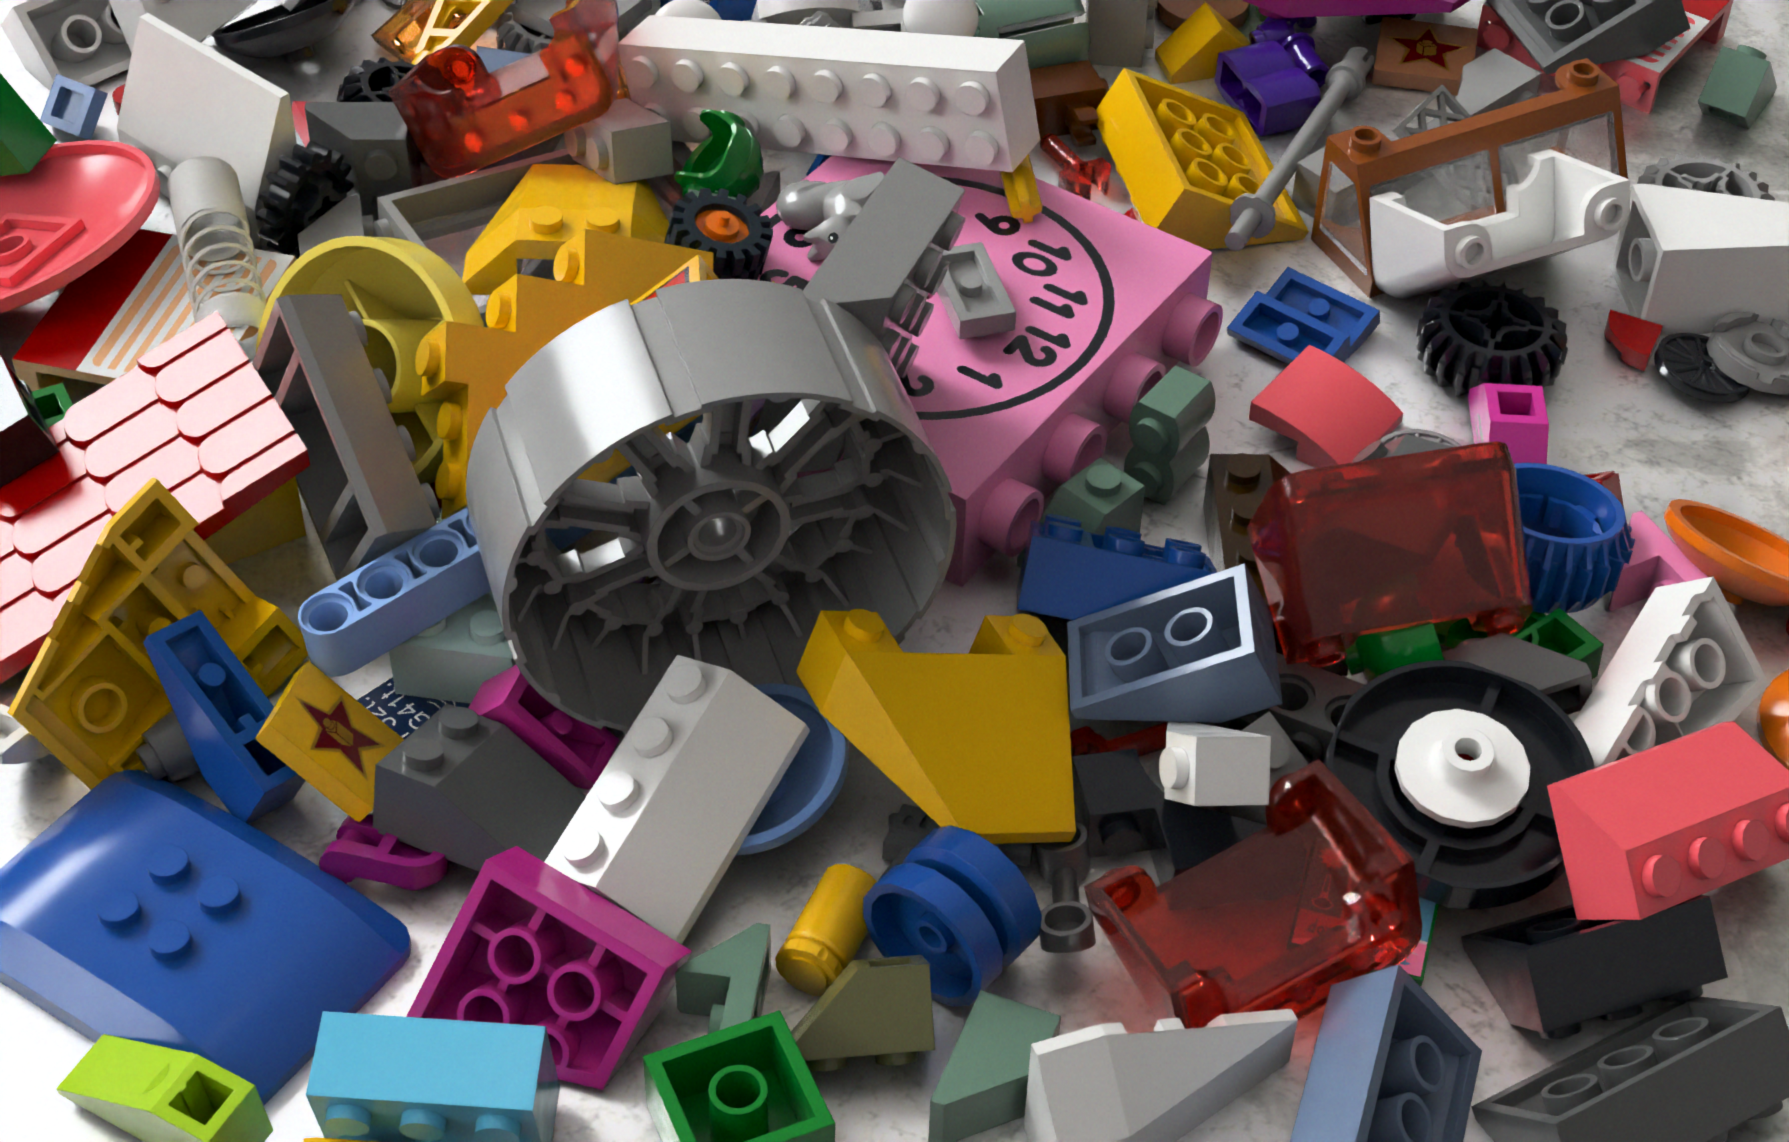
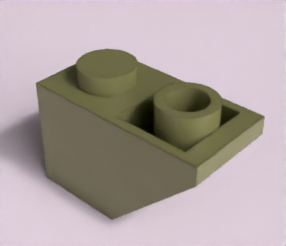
(870, 1010)

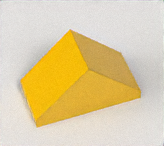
(1194, 46)

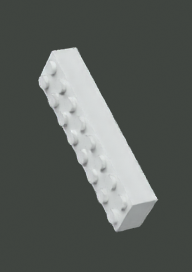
(839, 89)

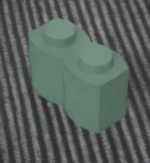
(1170, 433)

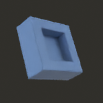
(73, 107)

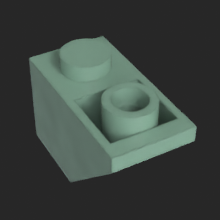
(1738, 86)

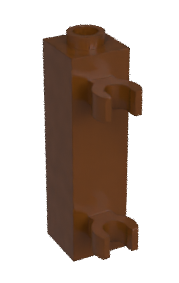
(1068, 100)

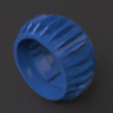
(1571, 536)

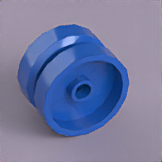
(956, 907)

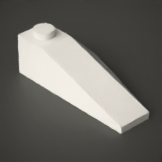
(1149, 1084)

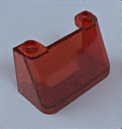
(478, 117)
(1392, 548)
(1271, 916)

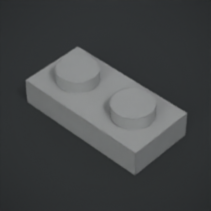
(975, 293)

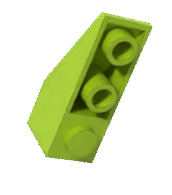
(165, 1094)

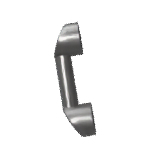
(1066, 923)

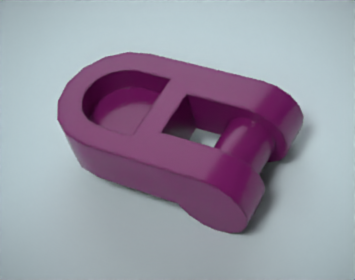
(380, 858)

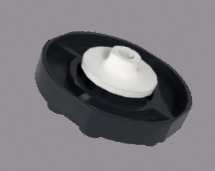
(1461, 777)

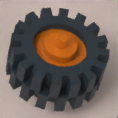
(724, 227)

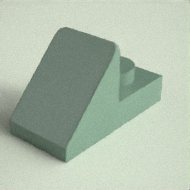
(727, 979)

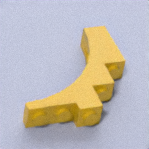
(474, 363)

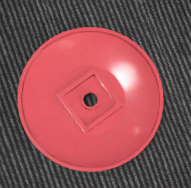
(70, 215)

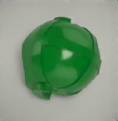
(726, 159)

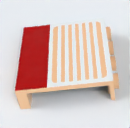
(127, 310)

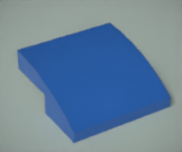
(1301, 314)

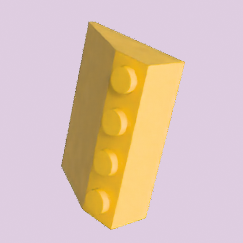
(1187, 161)

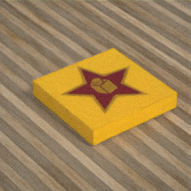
(328, 739)

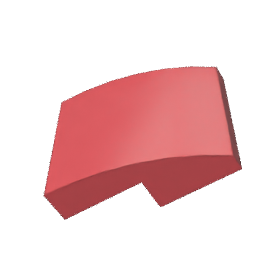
(1325, 409)

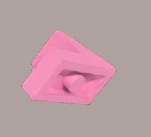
(1653, 564)

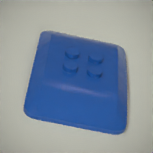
(188, 931)

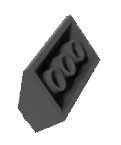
(1660, 1080)

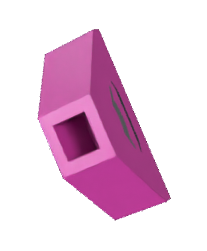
(1513, 417)

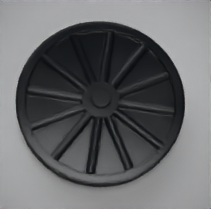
(1688, 367)

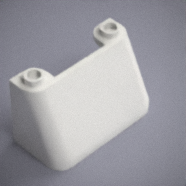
(1550, 213)

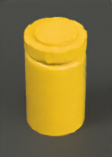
(826, 931)

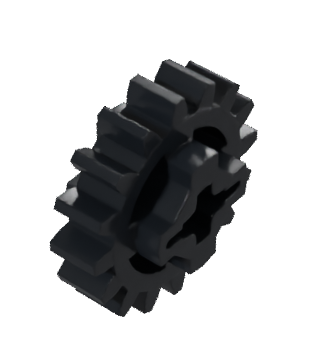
(301, 194)

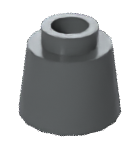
(167, 751)

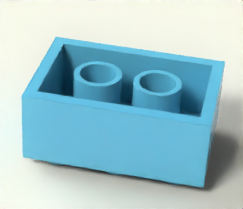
(432, 1080)

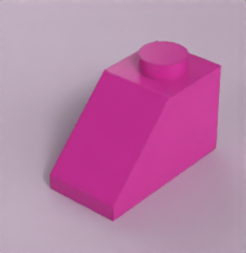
(564, 742)

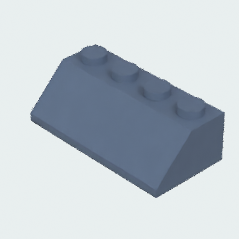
(1387, 1066)

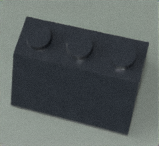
(1565, 970)

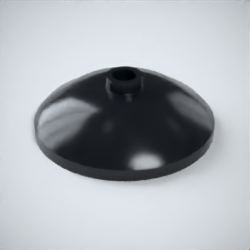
(283, 31)

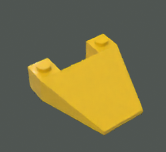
(960, 733)

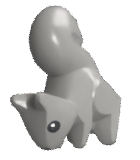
(825, 209)

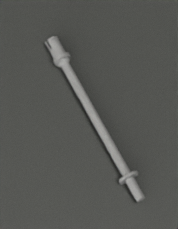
(1254, 213)

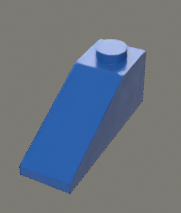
(221, 717)

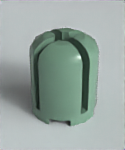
(1042, 24)

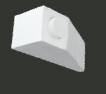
(1215, 765)

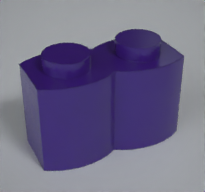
(1266, 86)

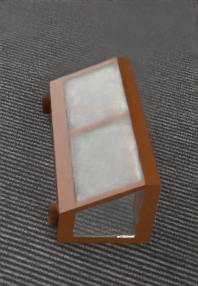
(1461, 166)

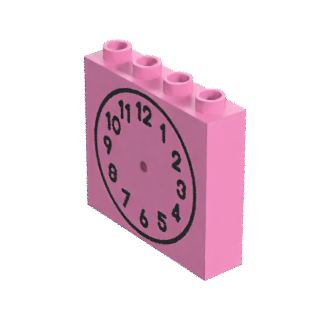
(1096, 327)

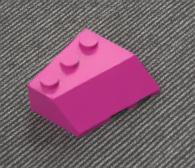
(553, 957)

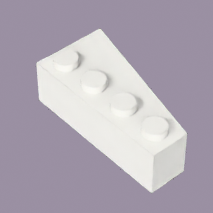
(1672, 674)

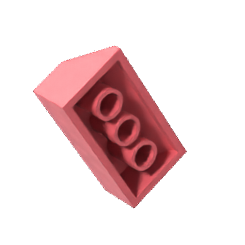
(1671, 823)

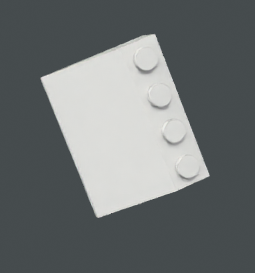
(196, 103)

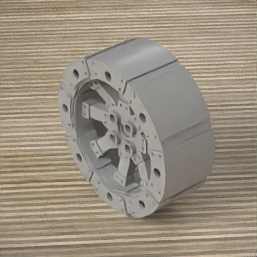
(704, 510)

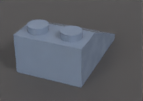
(1177, 654)

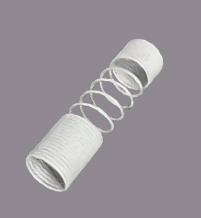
(212, 228)

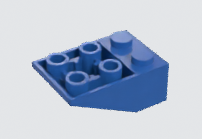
(1083, 572)

